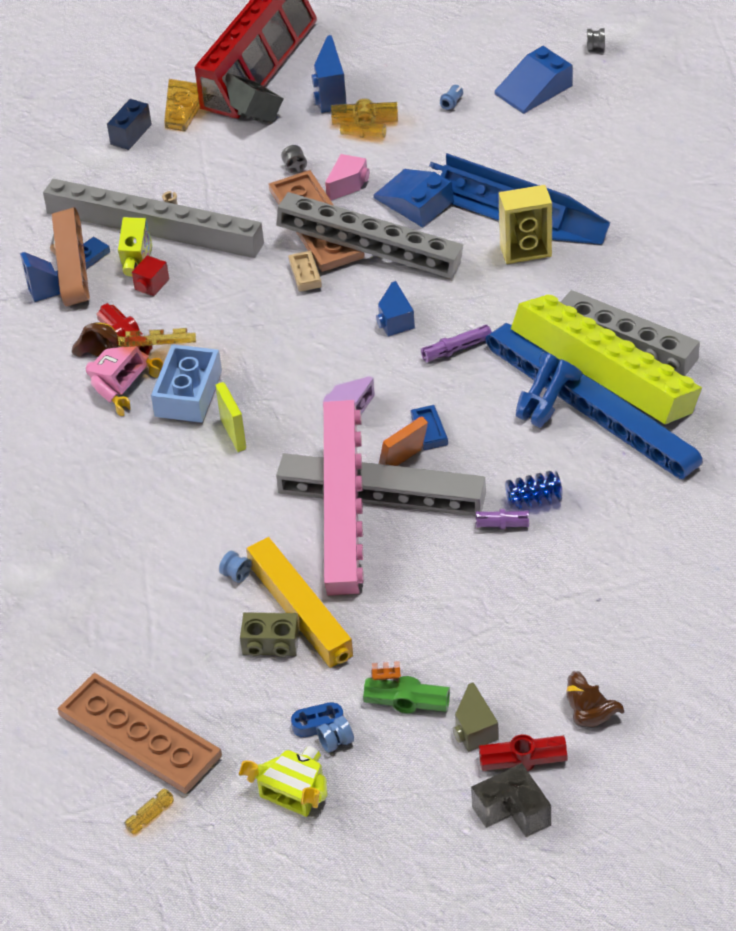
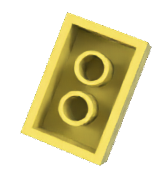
(525, 224)

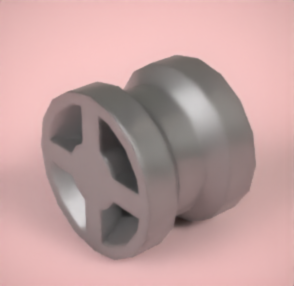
(596, 39)
(294, 159)

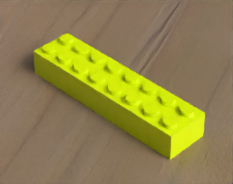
(607, 358)

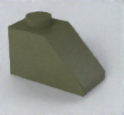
(475, 720)

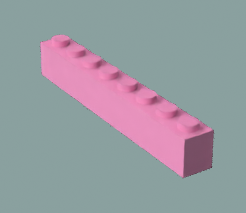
(341, 498)

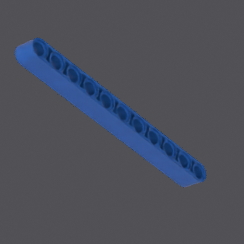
(602, 407)

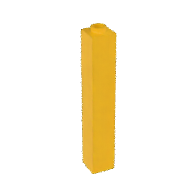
(297, 597)

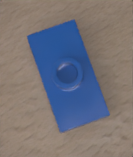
(94, 251)

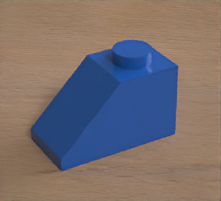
(40, 277)
(395, 311)

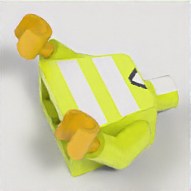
(290, 780)

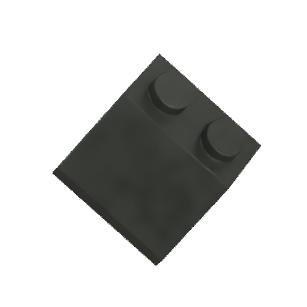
(252, 99)

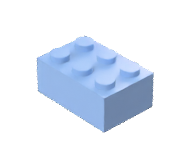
(186, 383)

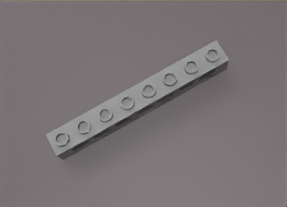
(369, 235)

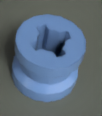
(235, 566)

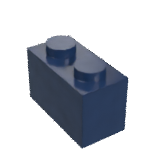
(129, 124)

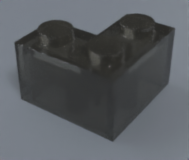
(513, 795)

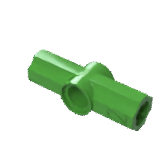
(406, 694)

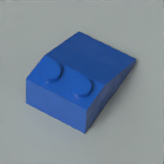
(328, 78)
(536, 80)
(417, 195)

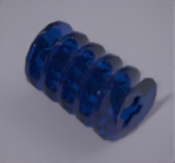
(533, 489)

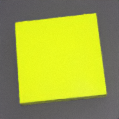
(230, 416)

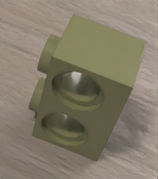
(269, 634)

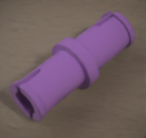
(502, 519)

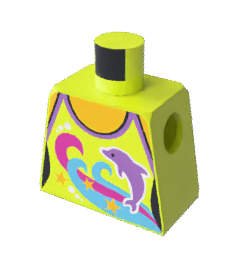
(133, 253)

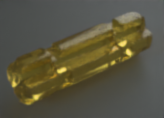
(149, 811)

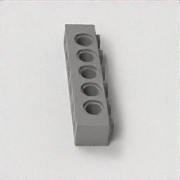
(663, 343)

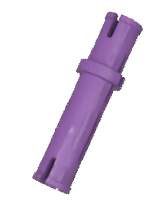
(446, 347)

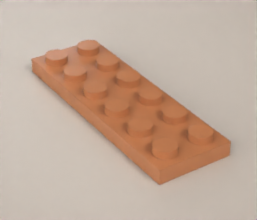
(325, 253)
(140, 732)

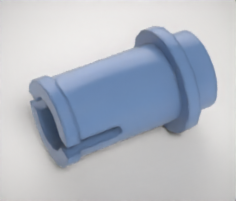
(449, 99)

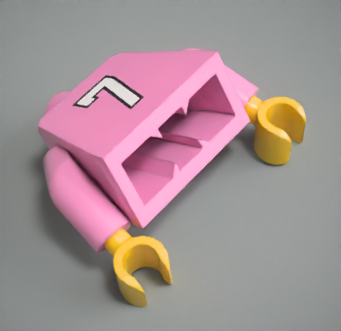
(117, 370)

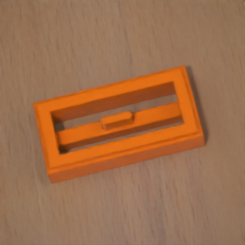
(386, 672)

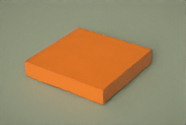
(403, 443)

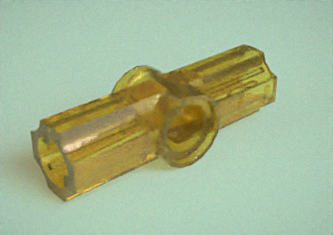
(365, 110)

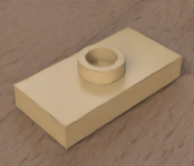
(305, 271)

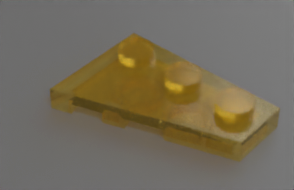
(181, 104)
(156, 337)

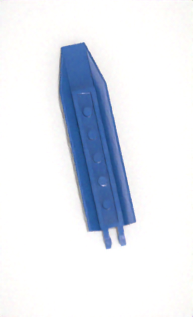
(478, 190)

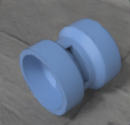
(335, 734)

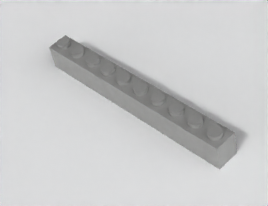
(163, 218)

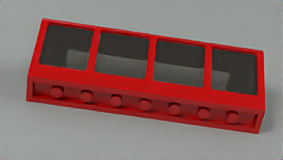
(251, 48)

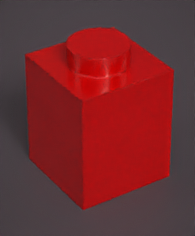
(150, 275)

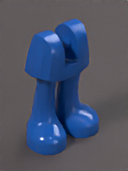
(544, 406)

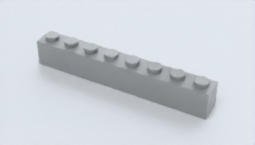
(389, 485)

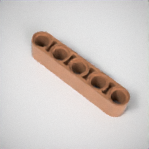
(70, 257)

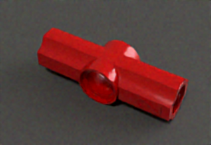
(114, 317)
(523, 750)

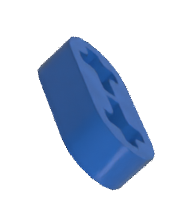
(314, 717)

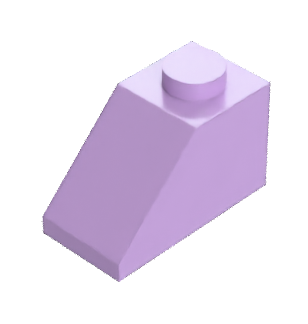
(358, 390)

